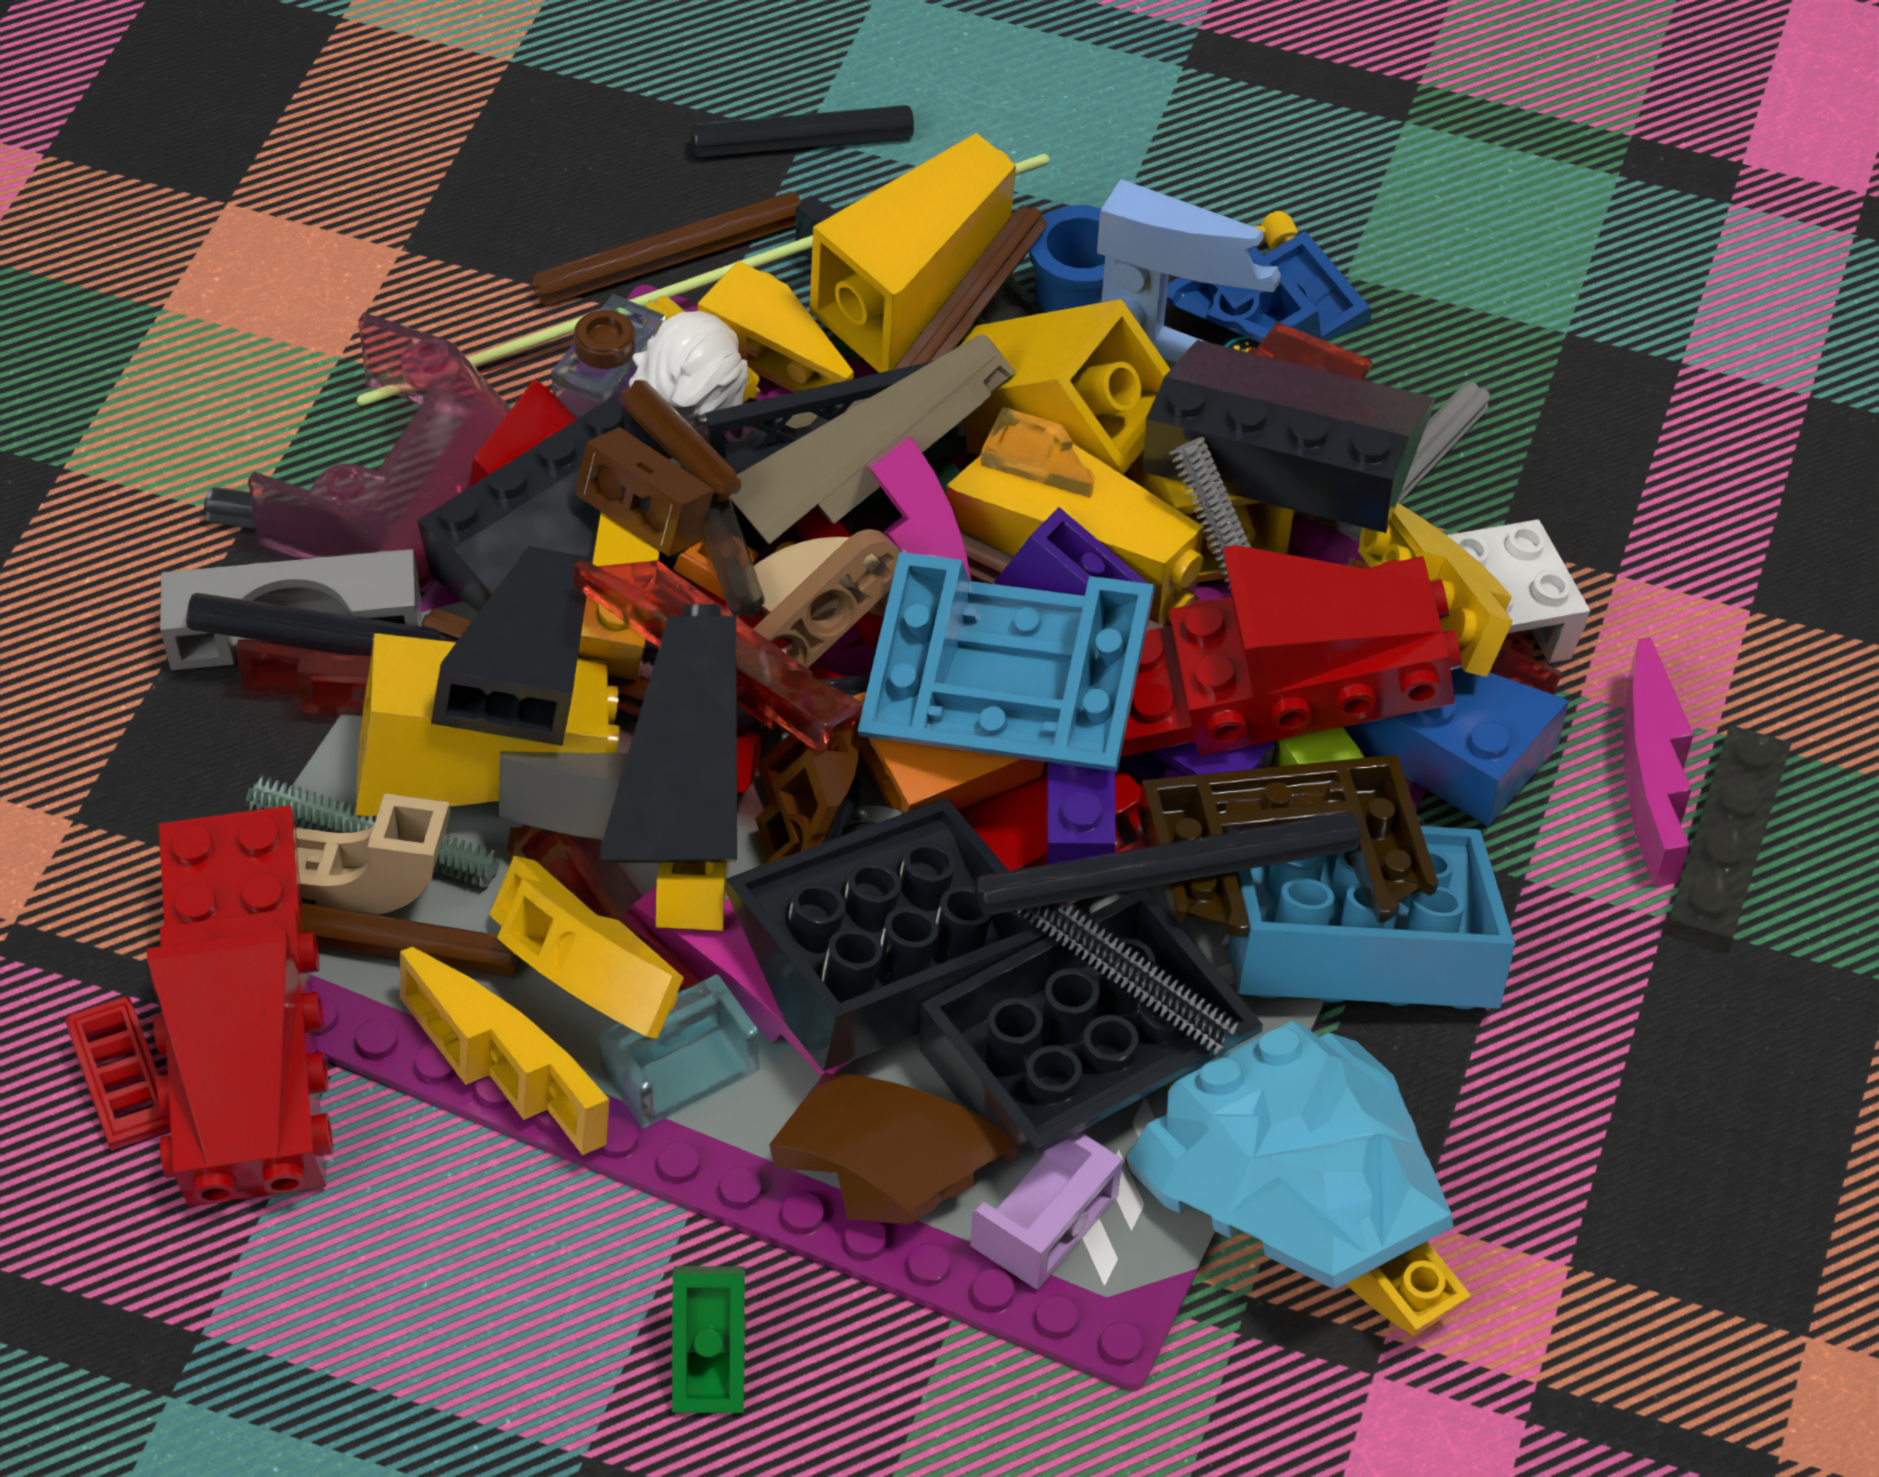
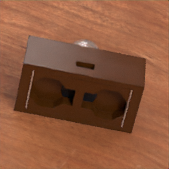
(644, 491)

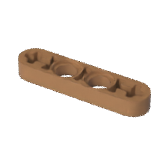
(793, 616)

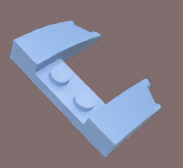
(1160, 236)

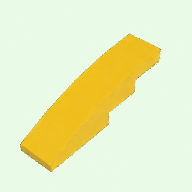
(492, 1038)

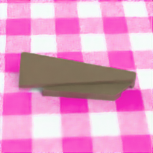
(830, 462)

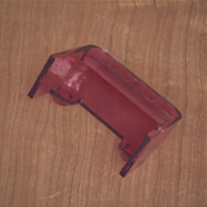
(378, 511)

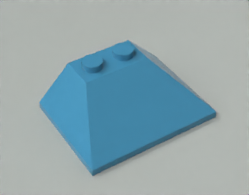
(1006, 665)

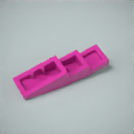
(1654, 761)
(734, 961)

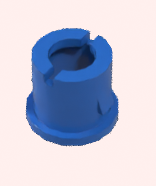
(1067, 260)

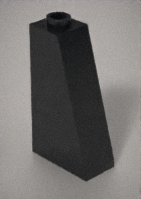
(518, 654)
(682, 760)

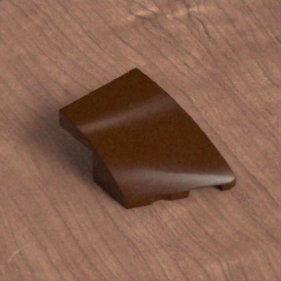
(804, 792)
(889, 1144)

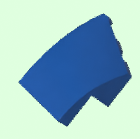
(1308, 297)

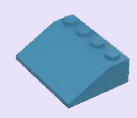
(1322, 941)

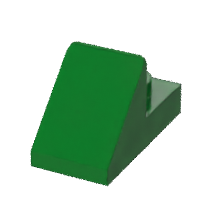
(708, 1339)

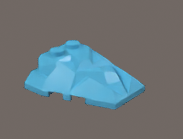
(1298, 1150)

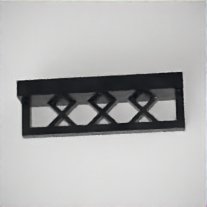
(825, 401)

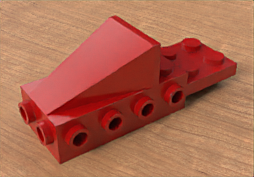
(1293, 654)
(238, 1011)

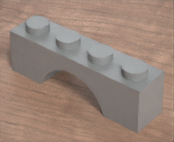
(356, 585)

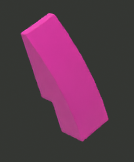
(914, 489)

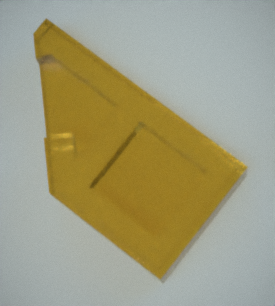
(1036, 451)

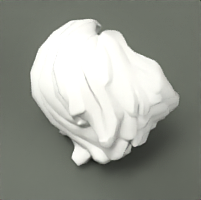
(694, 366)

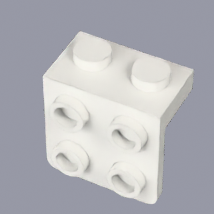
(1536, 579)

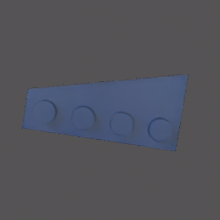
(1474, 749)

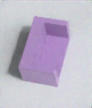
(1049, 1209)

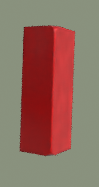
(528, 423)

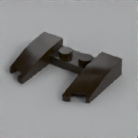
(1391, 850)

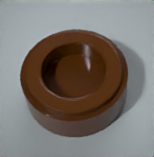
(604, 339)

